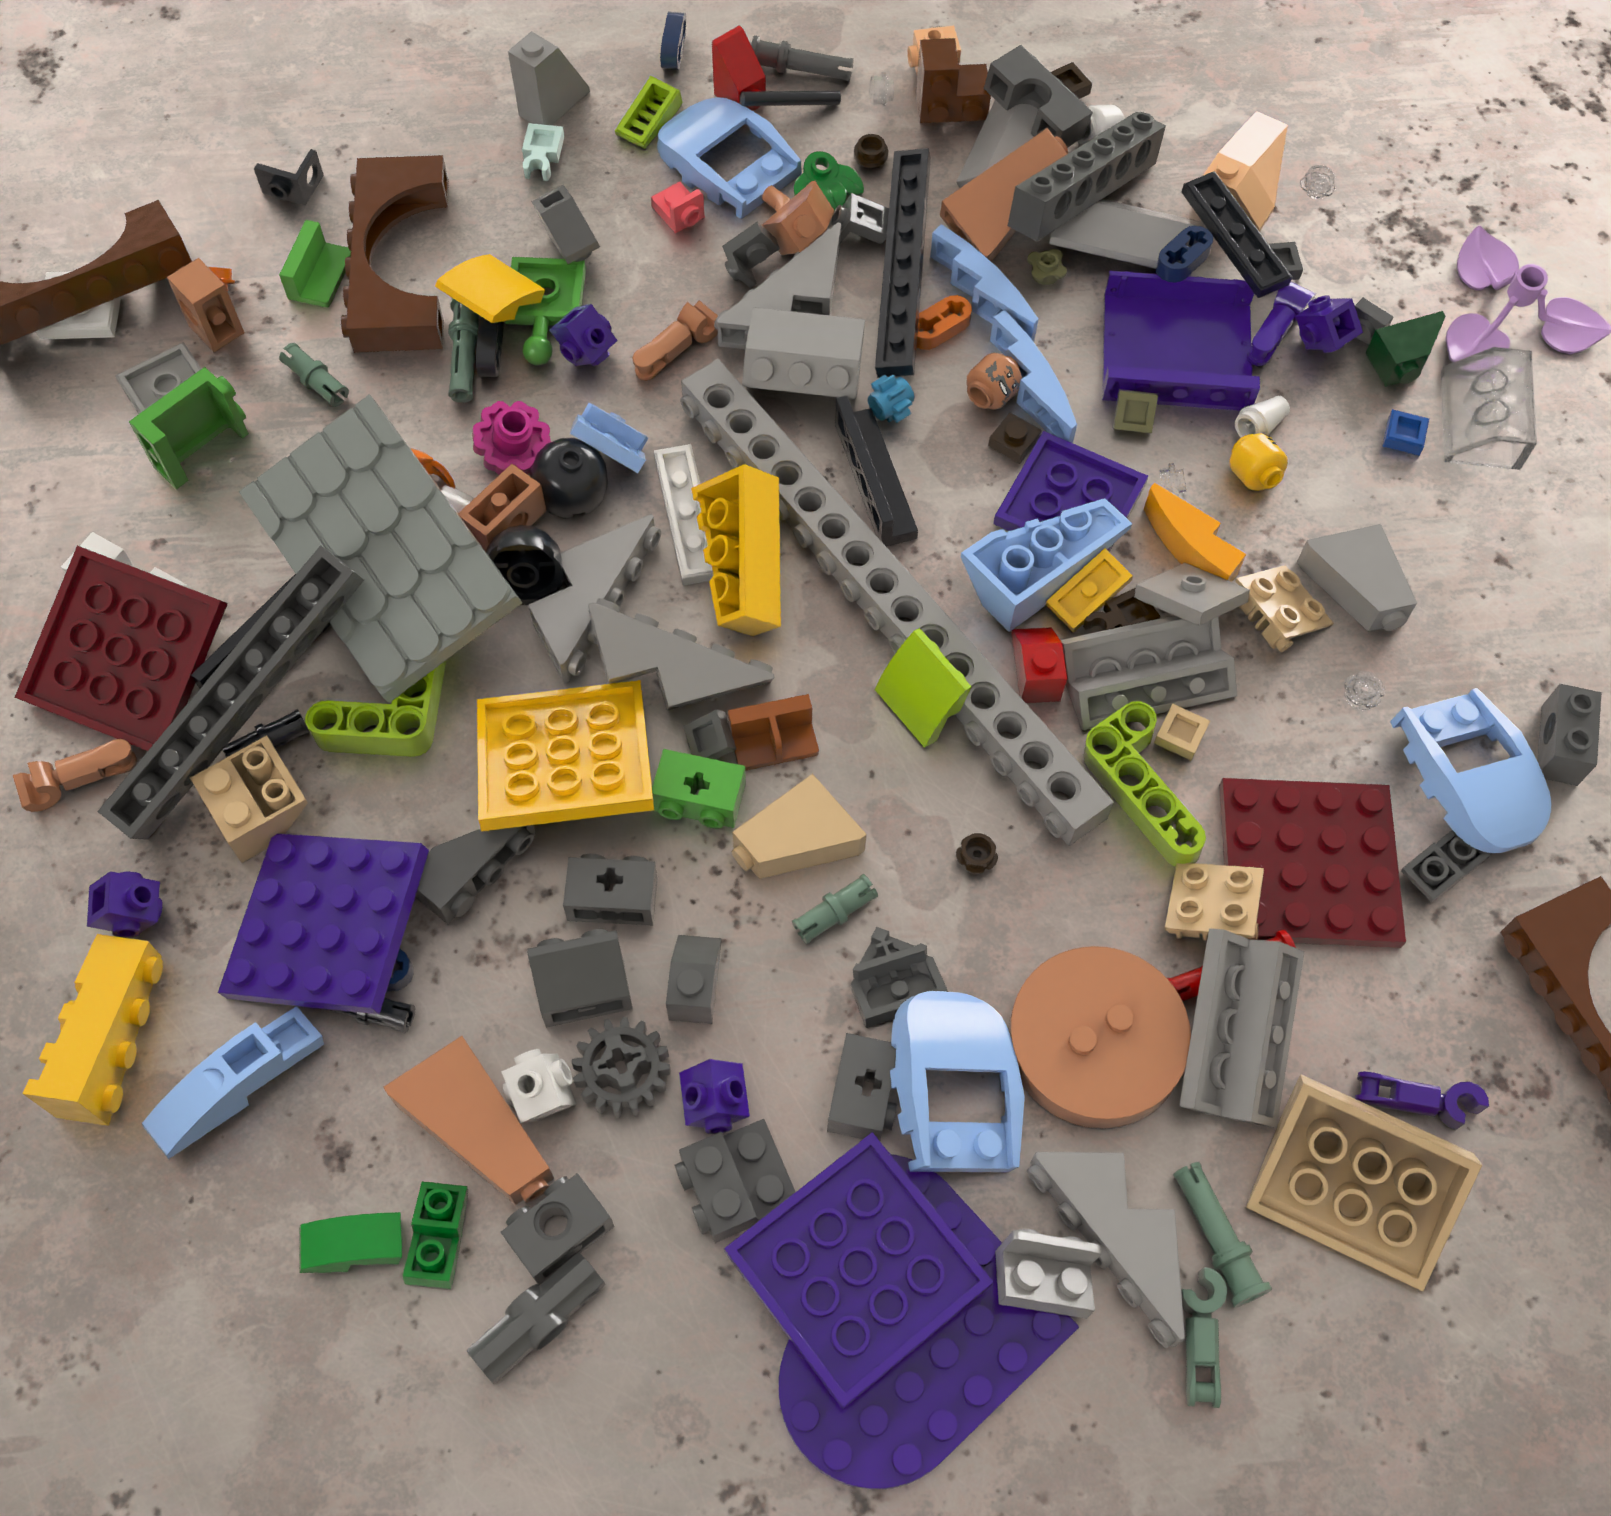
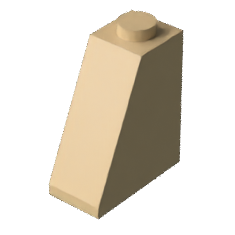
(797, 832)

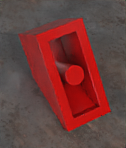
(736, 66)
(1039, 664)

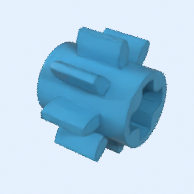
(891, 398)

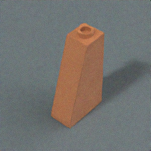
(983, 205)
(469, 1117)

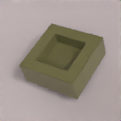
(1135, 411)

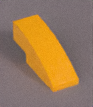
(1191, 534)

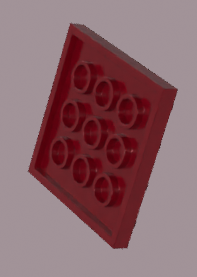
(120, 649)
(1323, 858)

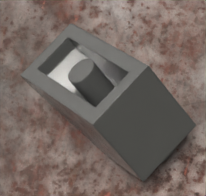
(693, 979)

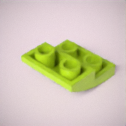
(922, 687)

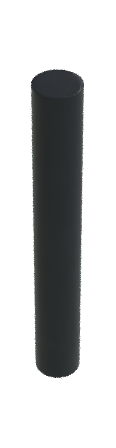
(789, 98)

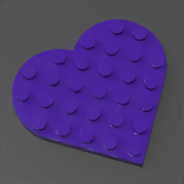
(936, 1392)

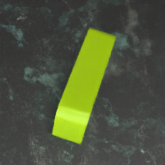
(1151, 789)

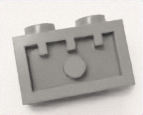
(1046, 1273)

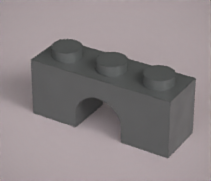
(1023, 80)

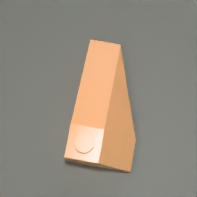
(1252, 166)

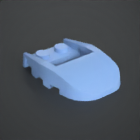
(707, 124)
(1489, 805)
(955, 1035)

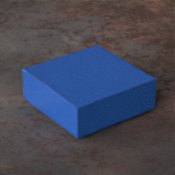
(1406, 432)

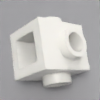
(538, 1086)

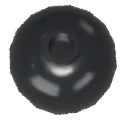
(570, 477)
(527, 561)

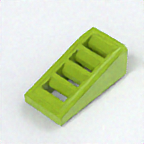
(651, 91)

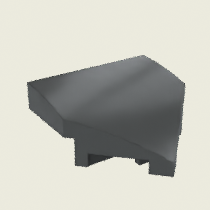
(890, 975)

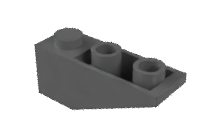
(466, 865)

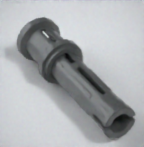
(784, 57)

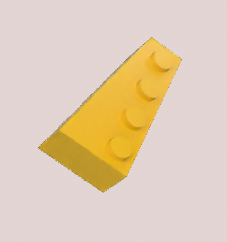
(742, 547)
(98, 1032)

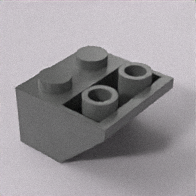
(579, 977)

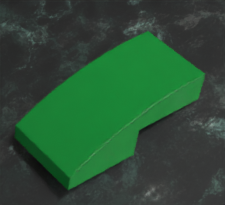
(436, 1235)
(350, 1240)

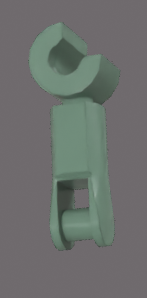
(1203, 1338)

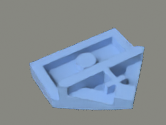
(610, 436)

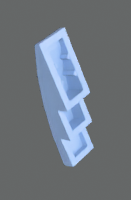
(981, 280)
(1039, 388)

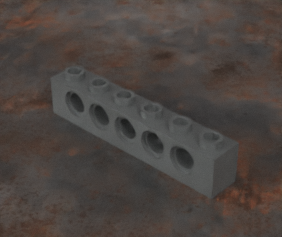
(1085, 175)

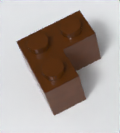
(948, 89)

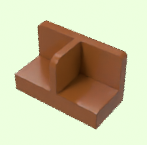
(773, 732)

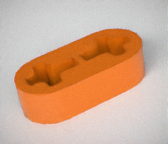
(943, 326)

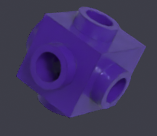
(1328, 323)
(584, 336)
(124, 904)
(714, 1095)

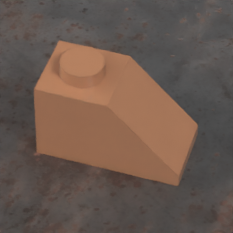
(800, 220)

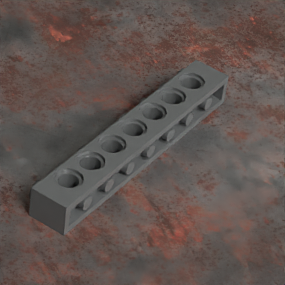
(231, 695)

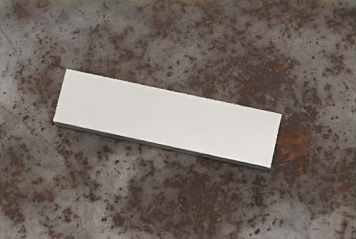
(677, 476)

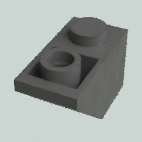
(565, 225)

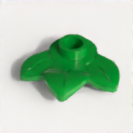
(834, 181)

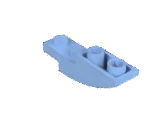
(226, 1077)

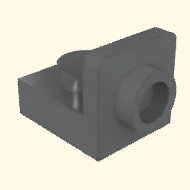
(862, 218)
(747, 251)

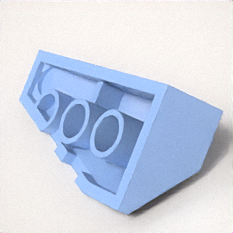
(1027, 565)

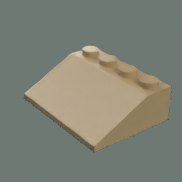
(1363, 1182)

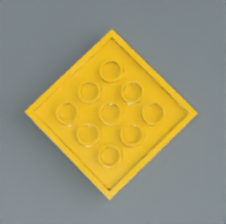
(562, 755)

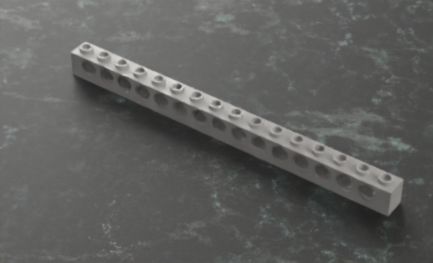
(749, 433)

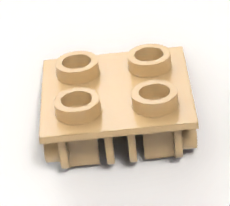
(1283, 605)
(1214, 899)

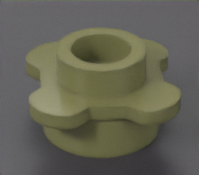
(1047, 266)

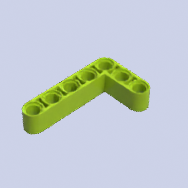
(391, 721)

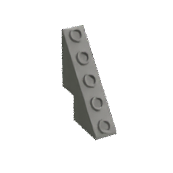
(799, 286)
(591, 572)
(683, 667)
(1133, 1242)

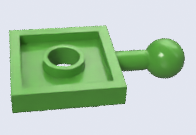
(568, 288)

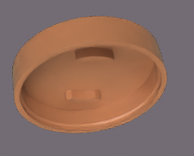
(1099, 1037)

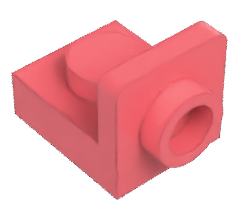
(679, 206)

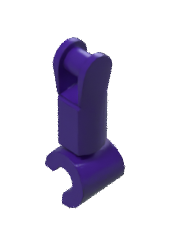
(1287, 304)
(1423, 1098)

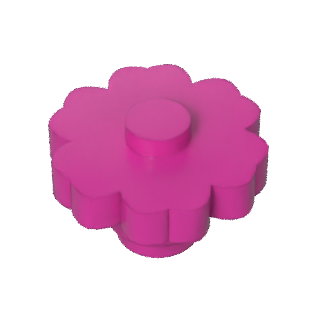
(509, 436)

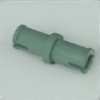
(314, 374)
(835, 908)

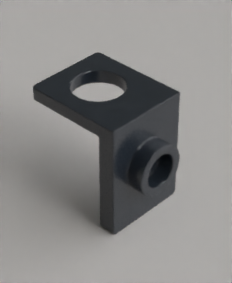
(288, 185)

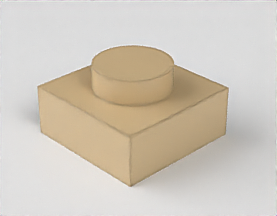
(1181, 732)

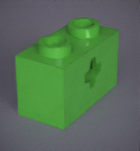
(683, 774)

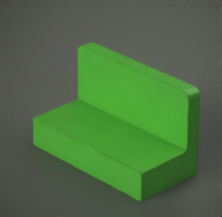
(313, 267)

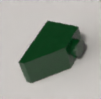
(1403, 348)

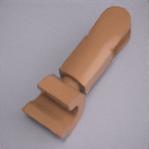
(693, 322)
(41, 787)

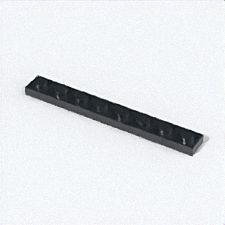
(903, 264)

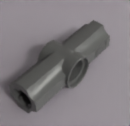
(536, 1317)

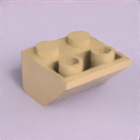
(250, 797)

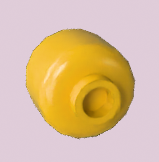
(1258, 461)

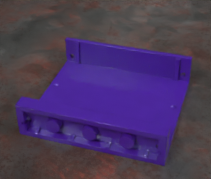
(1179, 340)

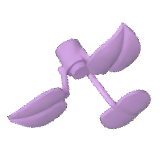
(1488, 261)

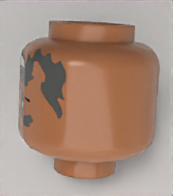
(993, 381)

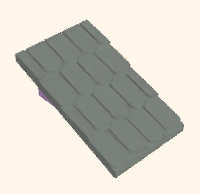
(389, 522)

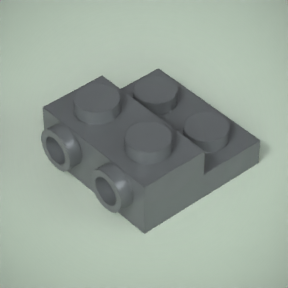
(734, 1179)

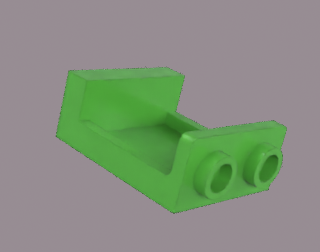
(186, 422)

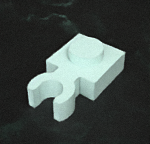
(540, 147)

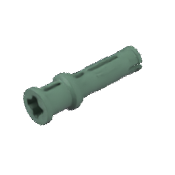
(464, 333)
(1229, 1253)

